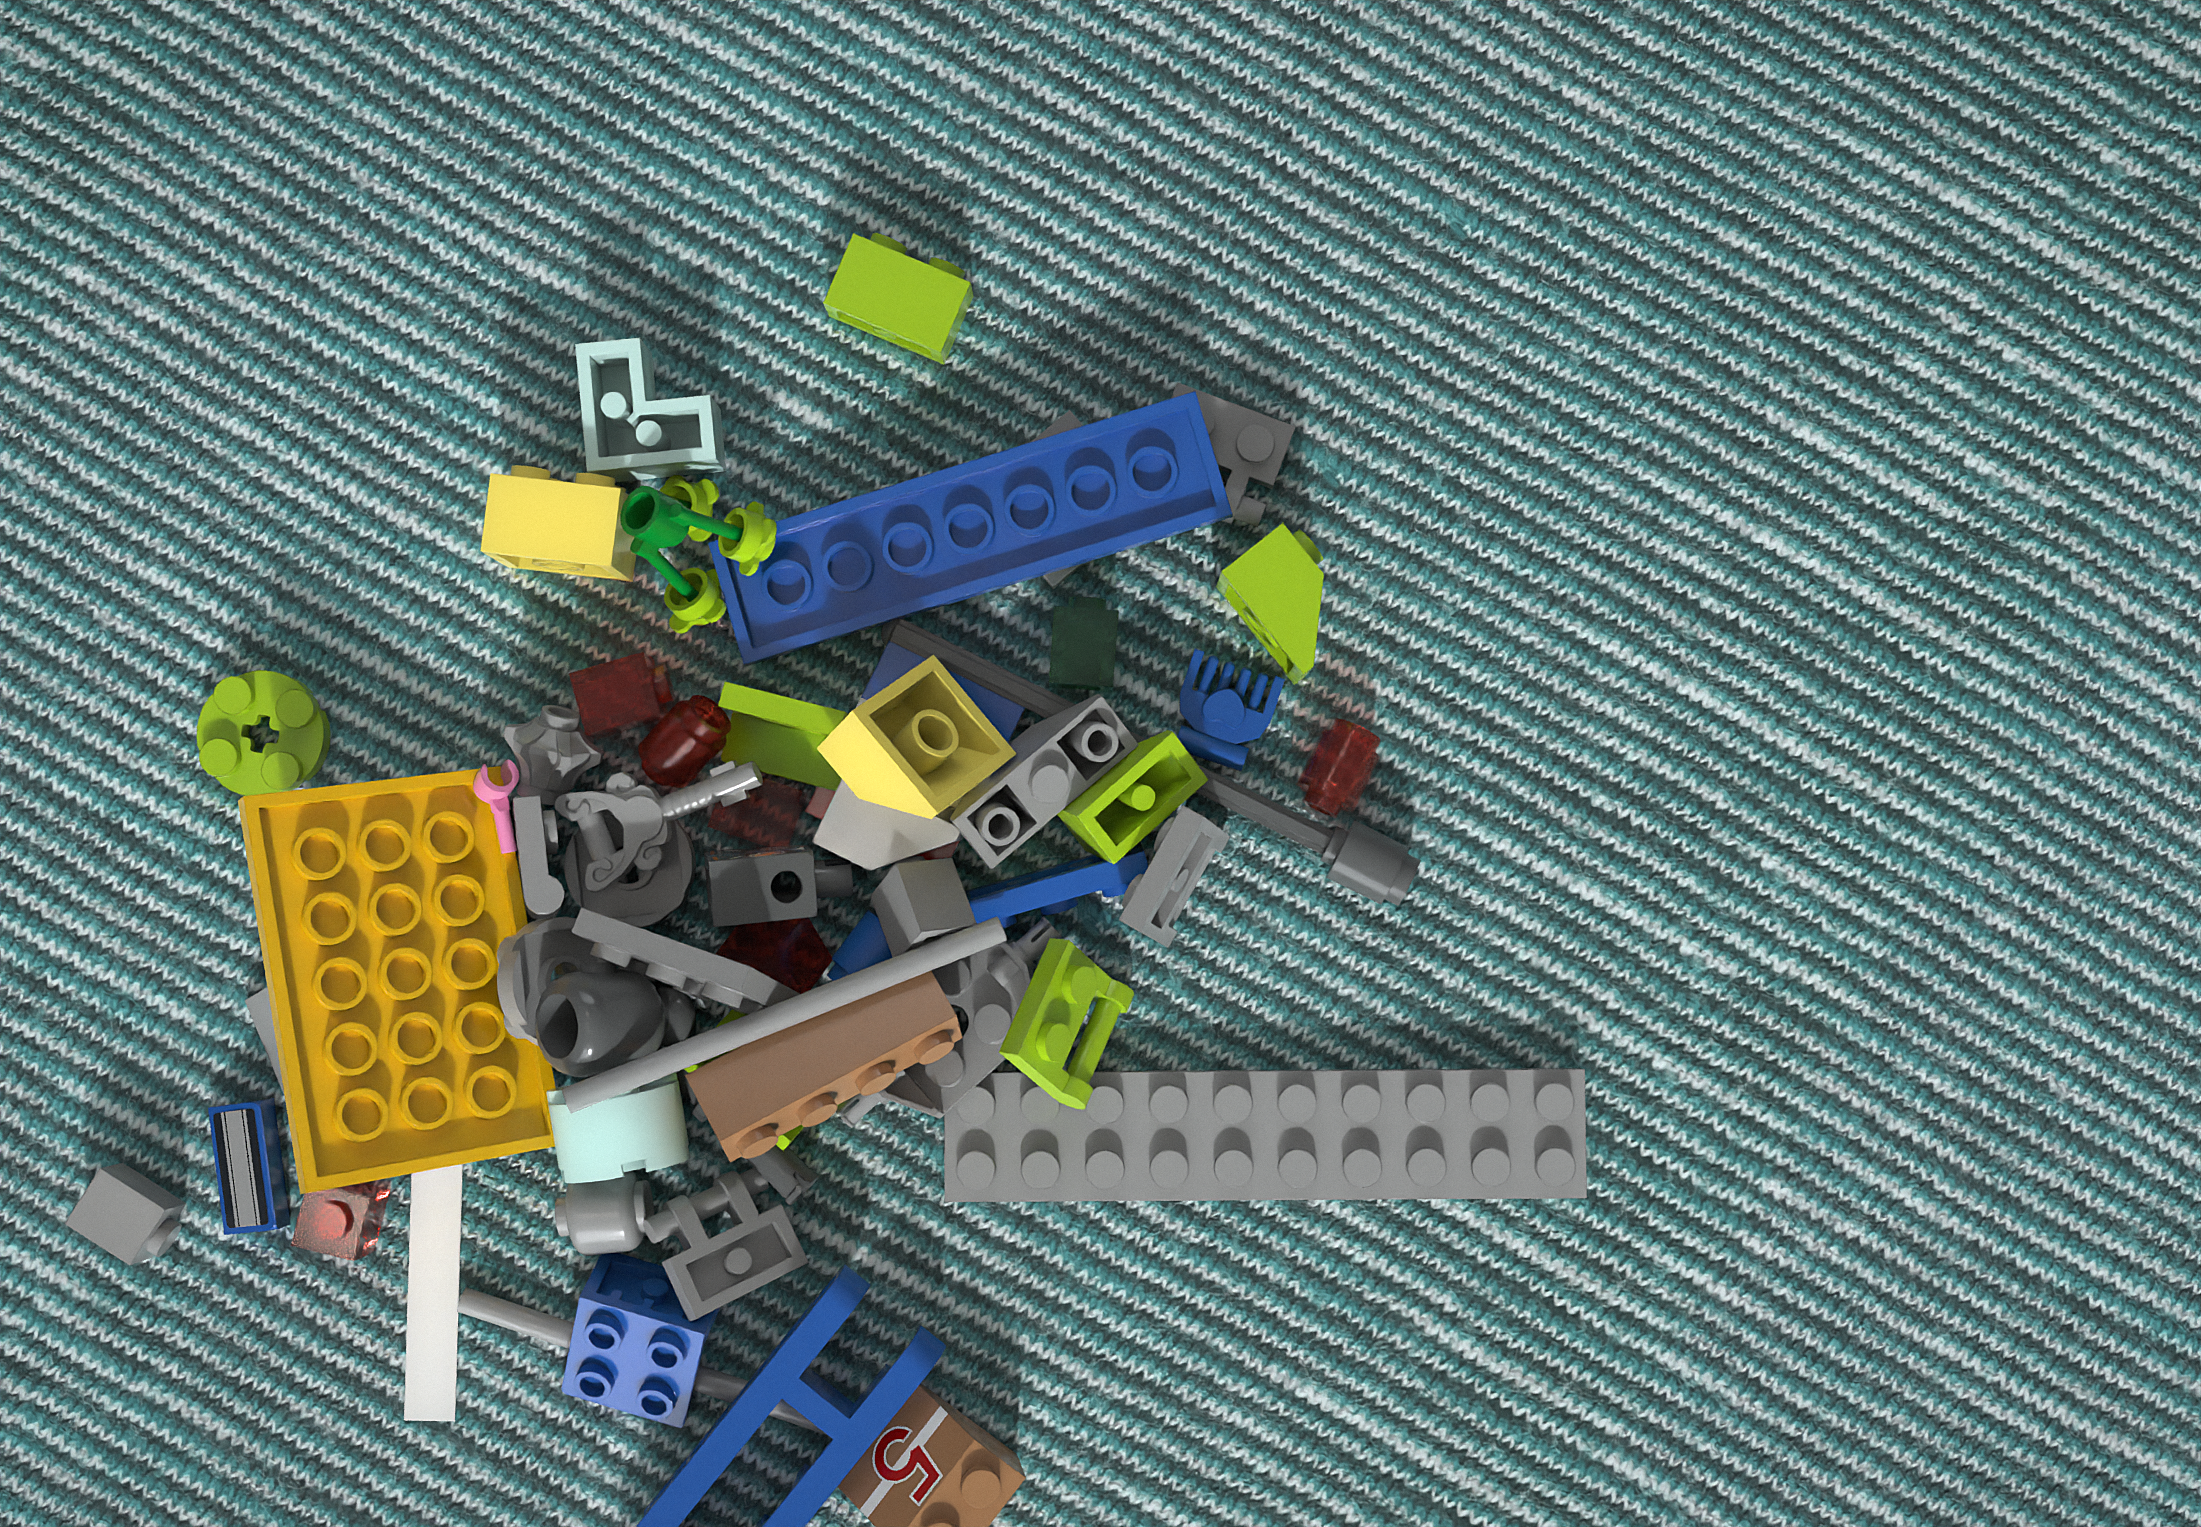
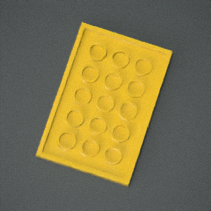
(383, 977)

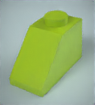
(1133, 797)

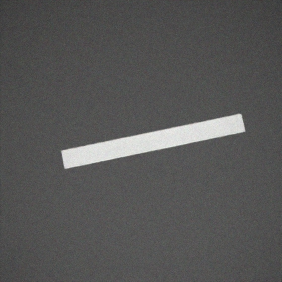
(433, 1294)

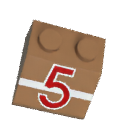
(933, 1469)

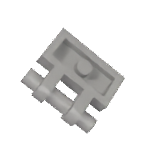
(1245, 446)
(734, 1261)

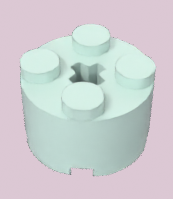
(620, 1133)

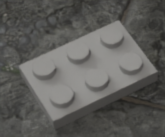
(680, 964)

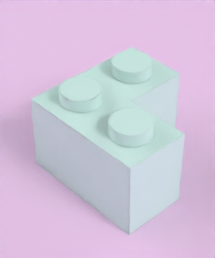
(631, 431)

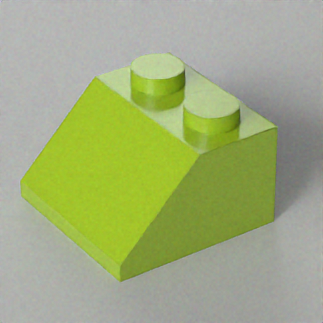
(1279, 597)

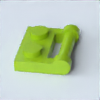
(1052, 1018)

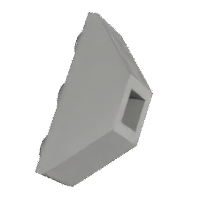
(1050, 770)

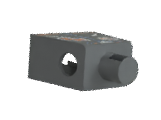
(742, 878)

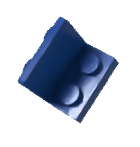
(635, 1342)

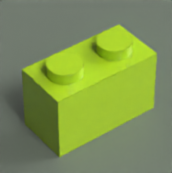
(899, 296)

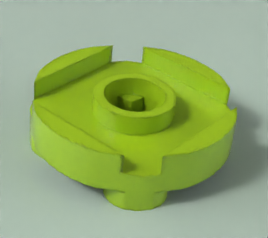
(241, 703)

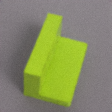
(779, 734)

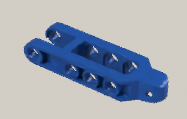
(789, 1378)

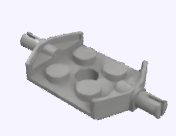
(990, 992)

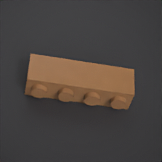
(821, 1062)

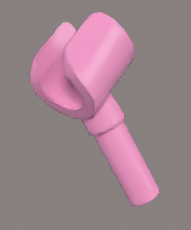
(499, 801)

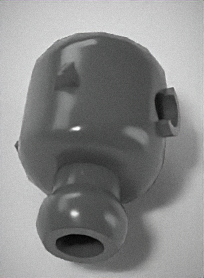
(608, 1019)

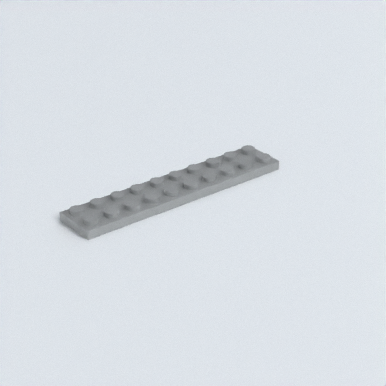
(1273, 1136)

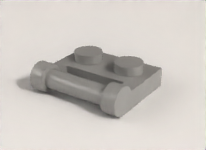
(536, 839)
(1181, 857)

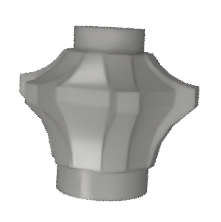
(551, 753)

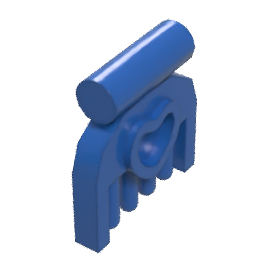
(1221, 718)

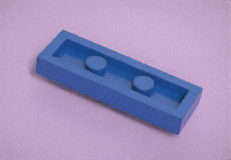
(1055, 887)

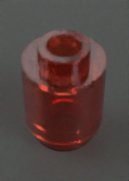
(684, 741)
(1339, 768)

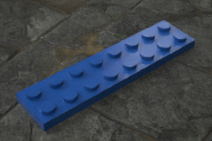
(977, 528)

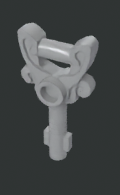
(645, 817)

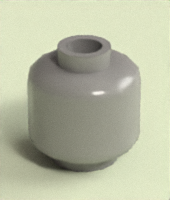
(605, 1214)

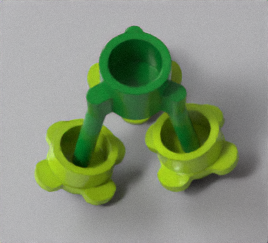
(685, 508)

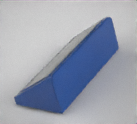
(249, 1167)

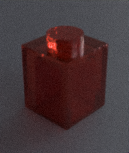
(622, 694)
(341, 1220)

